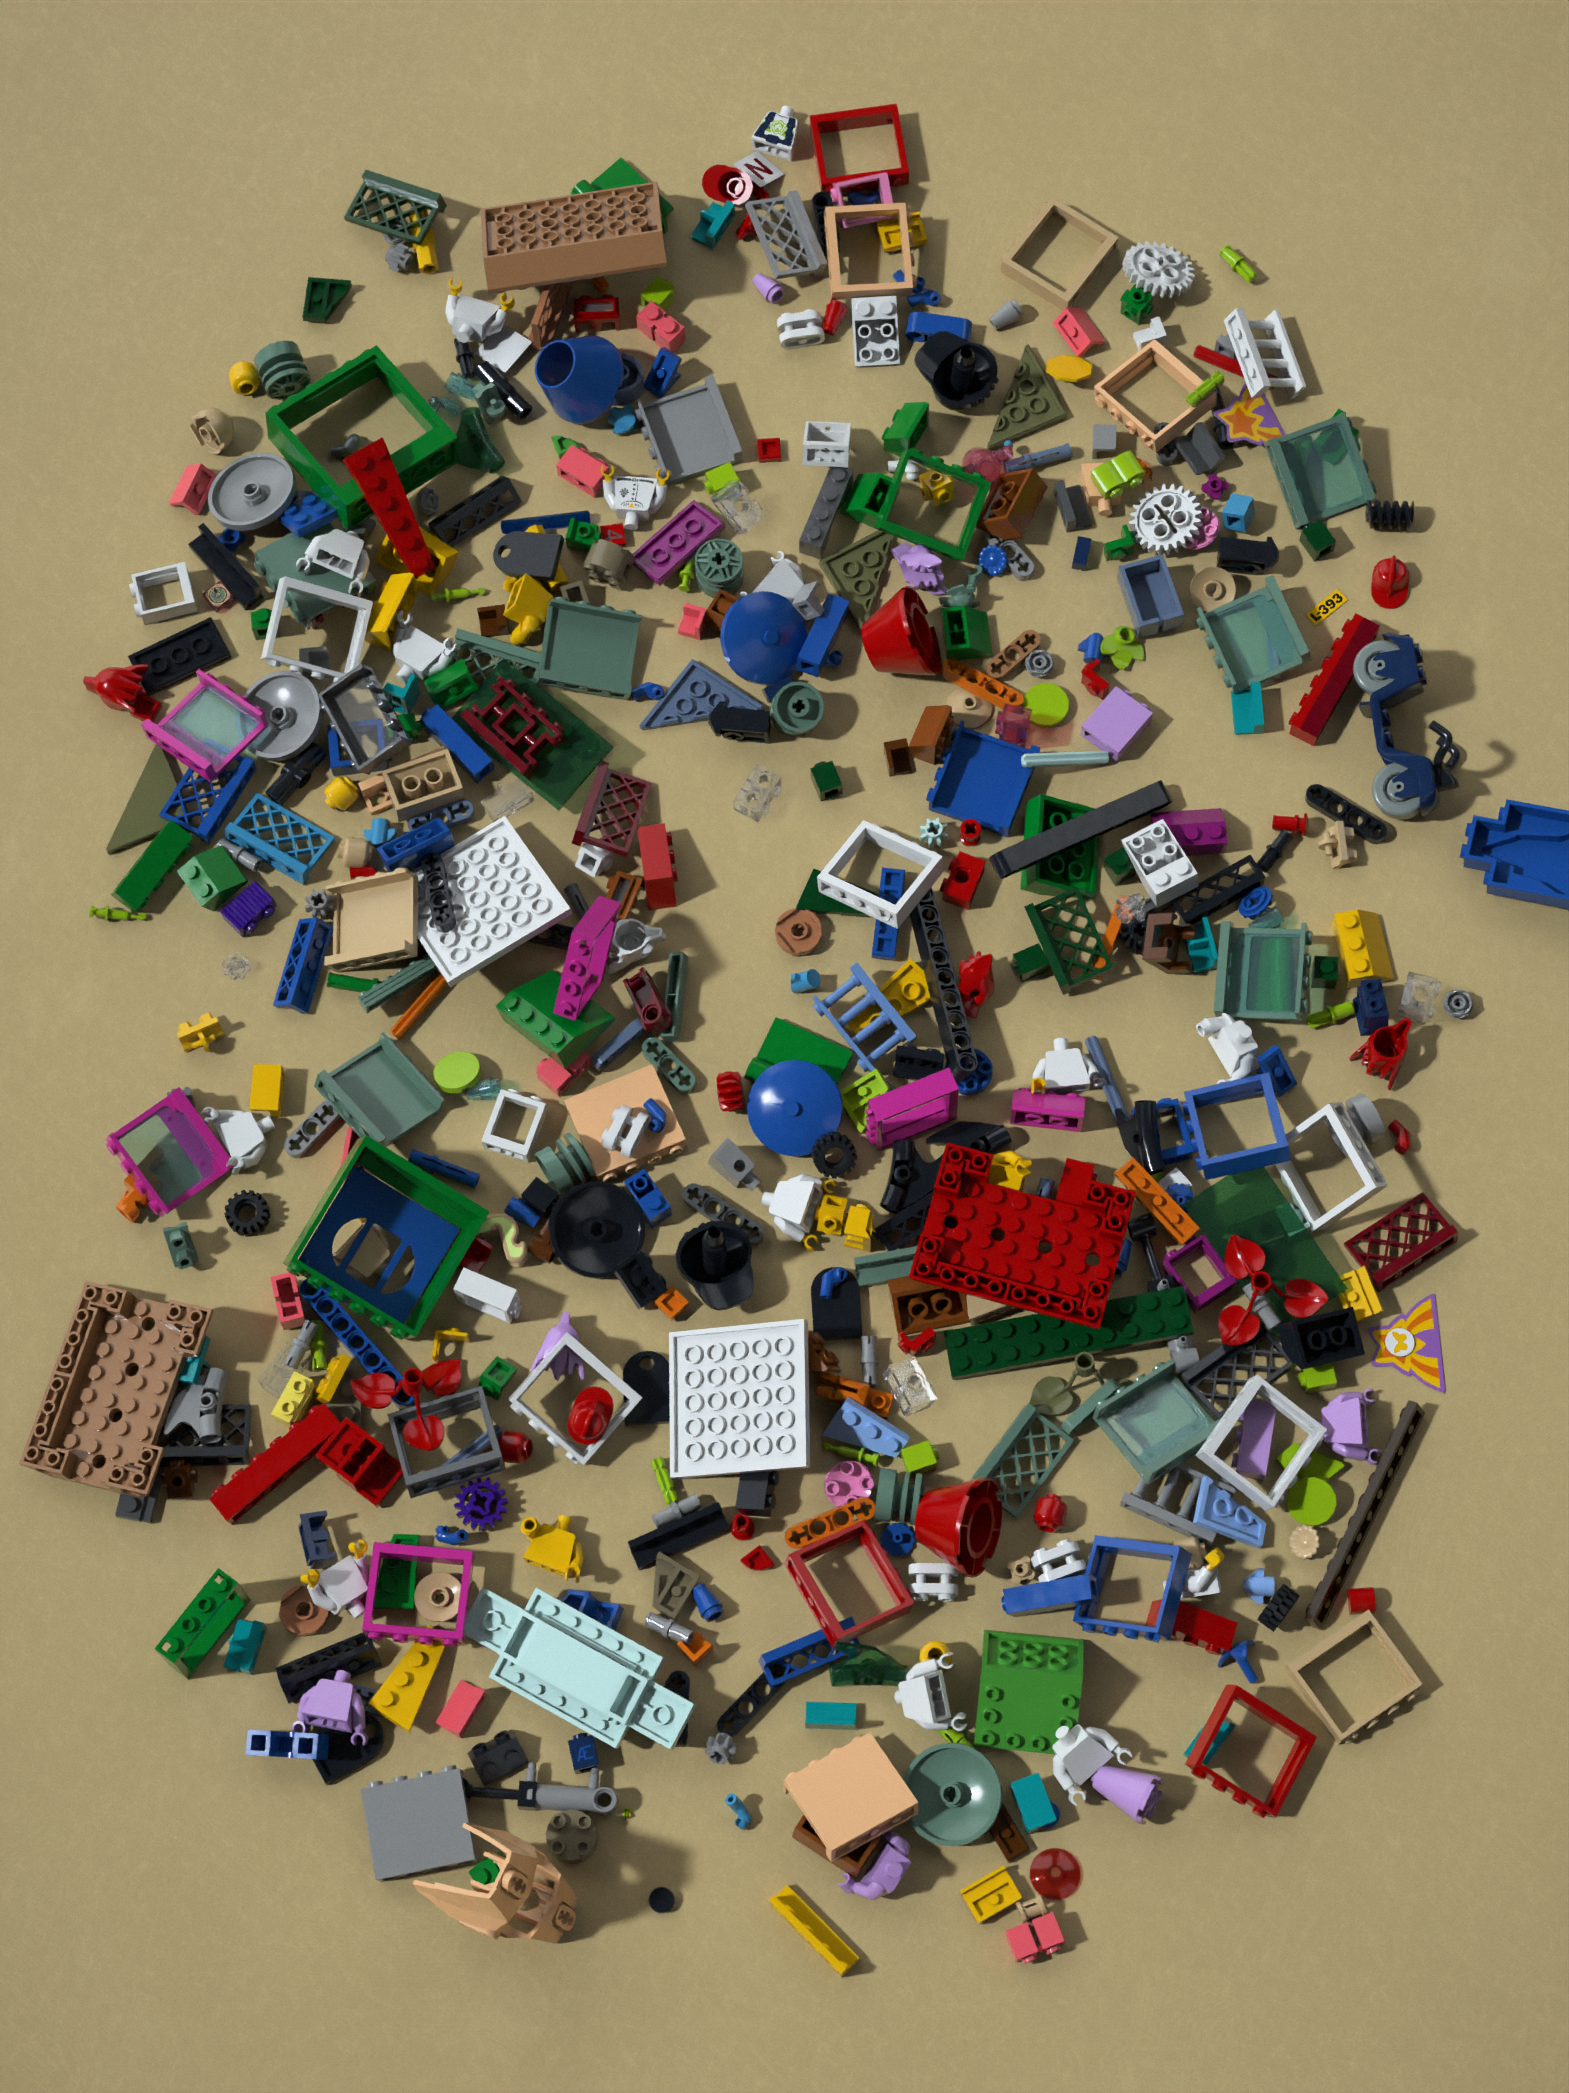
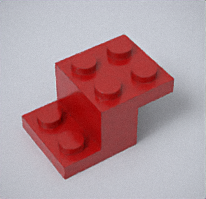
(360, 1462)

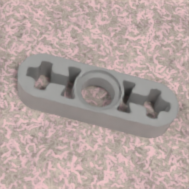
(1012, 564)
(312, 1139)

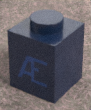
(583, 1753)

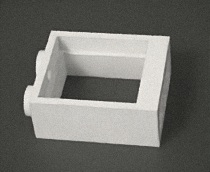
(835, 440)
(159, 576)
(508, 1147)
(487, 1296)

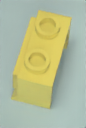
(294, 1400)

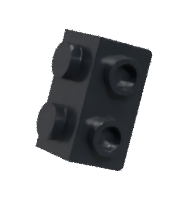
(917, 1063)
(640, 1278)
(497, 1756)

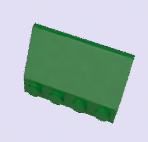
(1068, 869)
(531, 1014)

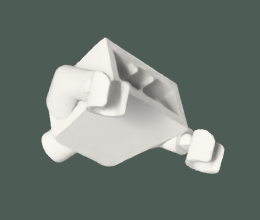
(339, 553)
(783, 579)
(419, 652)
(240, 1135)
(925, 1696)
(1081, 1754)

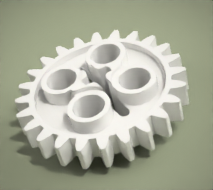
(1158, 269)
(1184, 507)

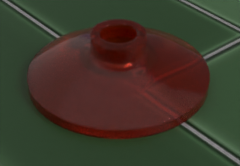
(1055, 1887)

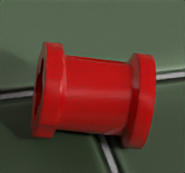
(969, 826)

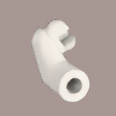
(911, 469)

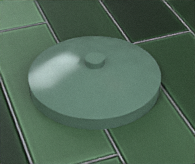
(955, 1794)

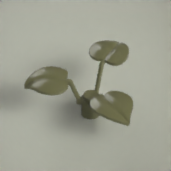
(1053, 1398)

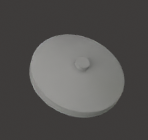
(252, 491)
(291, 714)

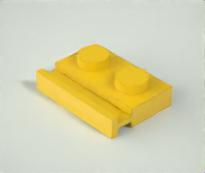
(890, 232)
(1360, 1294)
(332, 1378)
(990, 1894)

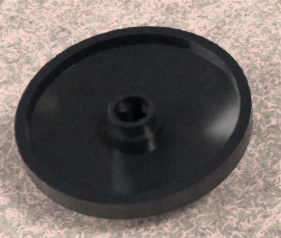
(595, 1228)

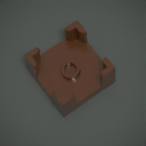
(1163, 940)

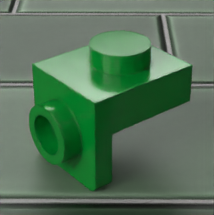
(1121, 547)
(486, 1870)

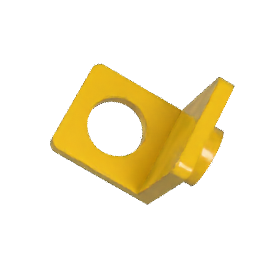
(451, 1334)

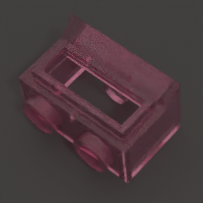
(1014, 724)

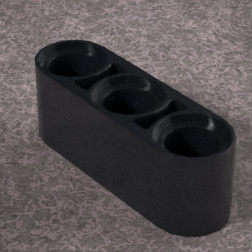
(822, 198)

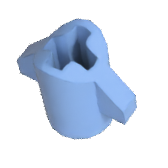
(1258, 1585)

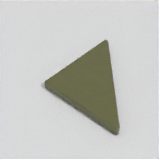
(1028, 404)
(858, 571)
(149, 797)

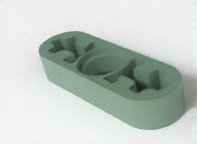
(661, 1049)
(1087, 1409)

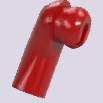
(1403, 1137)

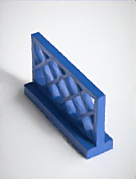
(222, 805)

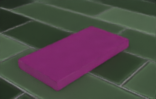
(677, 542)

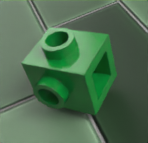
(1136, 304)

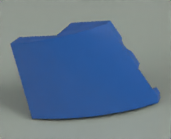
(585, 1602)

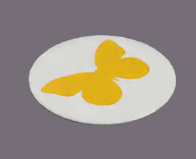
(1399, 1342)

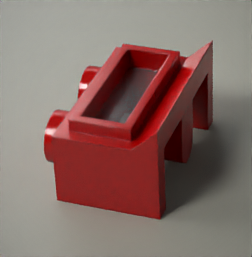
(596, 311)

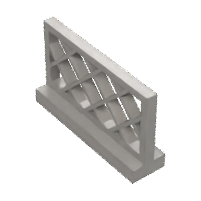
(803, 235)

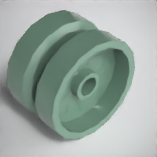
(806, 699)

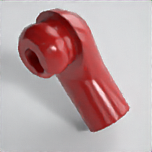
(367, 871)

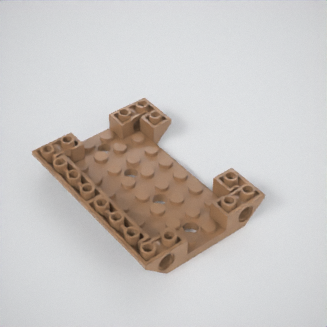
(573, 237)
(95, 1383)

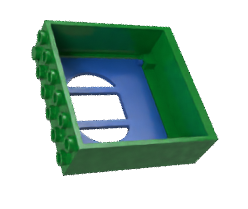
(416, 1227)

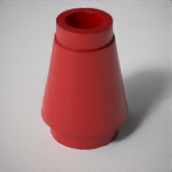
(834, 315)

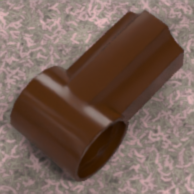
(541, 1246)

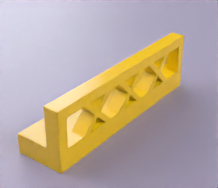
(813, 1930)

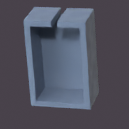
(1150, 596)

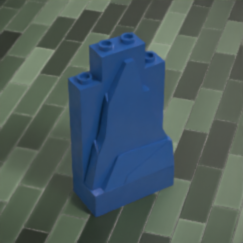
(1522, 853)

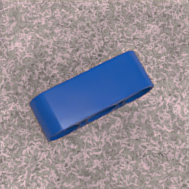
(923, 325)

